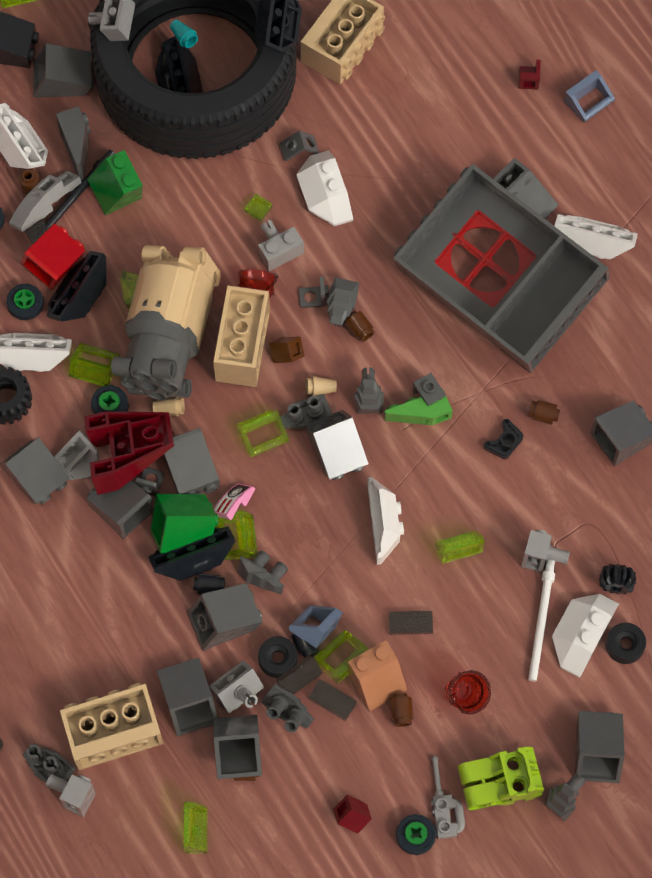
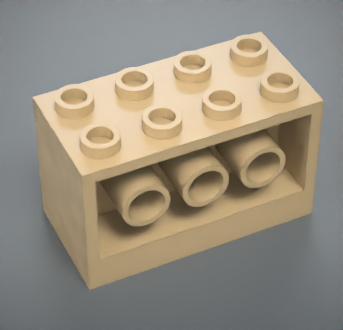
(342, 37)
(241, 336)
(112, 740)

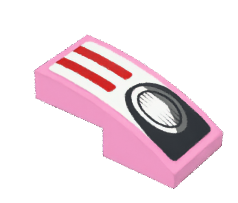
(230, 501)

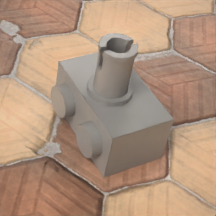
(115, 19)
(279, 247)
(540, 550)
(237, 687)
(76, 793)

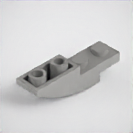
(39, 200)

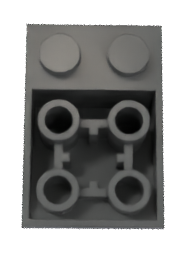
(526, 187)

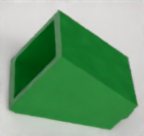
(115, 183)
(181, 520)

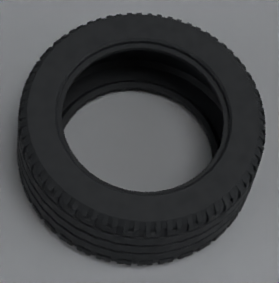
(191, 122)

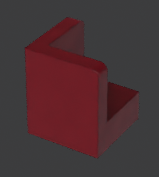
(529, 76)
(352, 814)

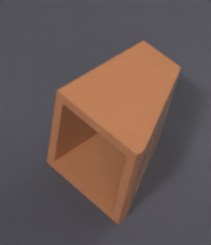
(376, 675)

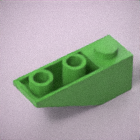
(417, 412)

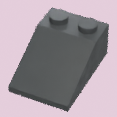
(74, 132)

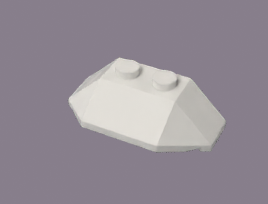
(19, 140)
(325, 189)
(596, 237)
(33, 351)
(384, 519)
(581, 631)

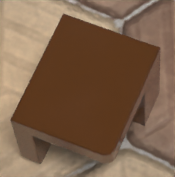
(286, 349)

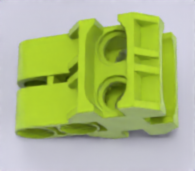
(501, 788)

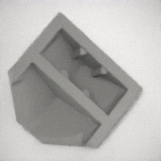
(76, 456)

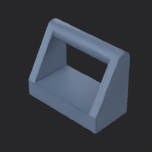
(582, 88)
(316, 634)

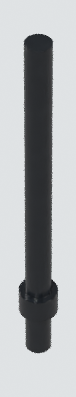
(76, 193)

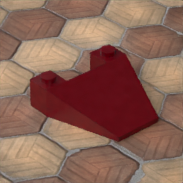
(134, 441)

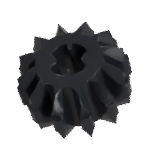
(617, 579)

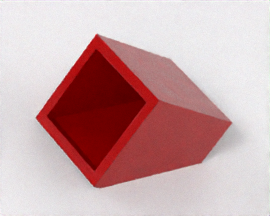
(53, 255)

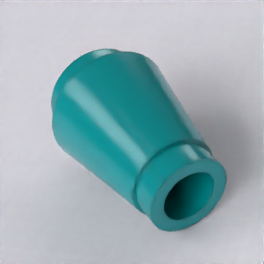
(185, 35)

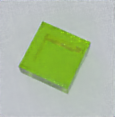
(258, 207)

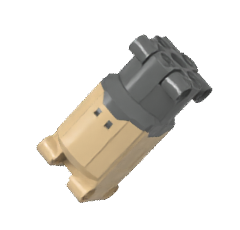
(166, 321)

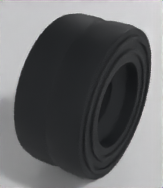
(273, 645)
(623, 655)

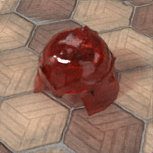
(258, 280)
(469, 692)

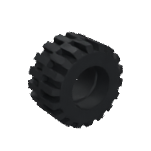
(18, 405)

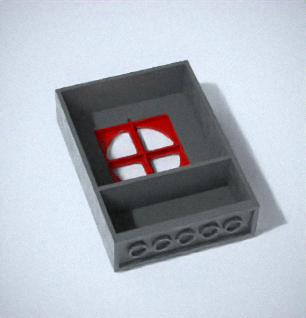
(537, 303)

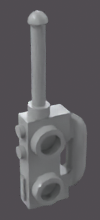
(442, 805)

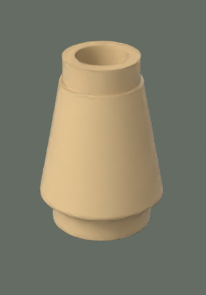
(316, 386)
(173, 405)

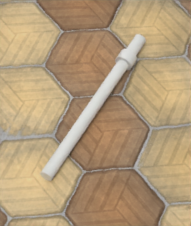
(548, 578)

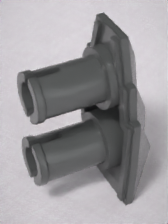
(341, 300)
(368, 395)
(305, 412)
(256, 575)
(287, 707)
(46, 762)
(562, 798)

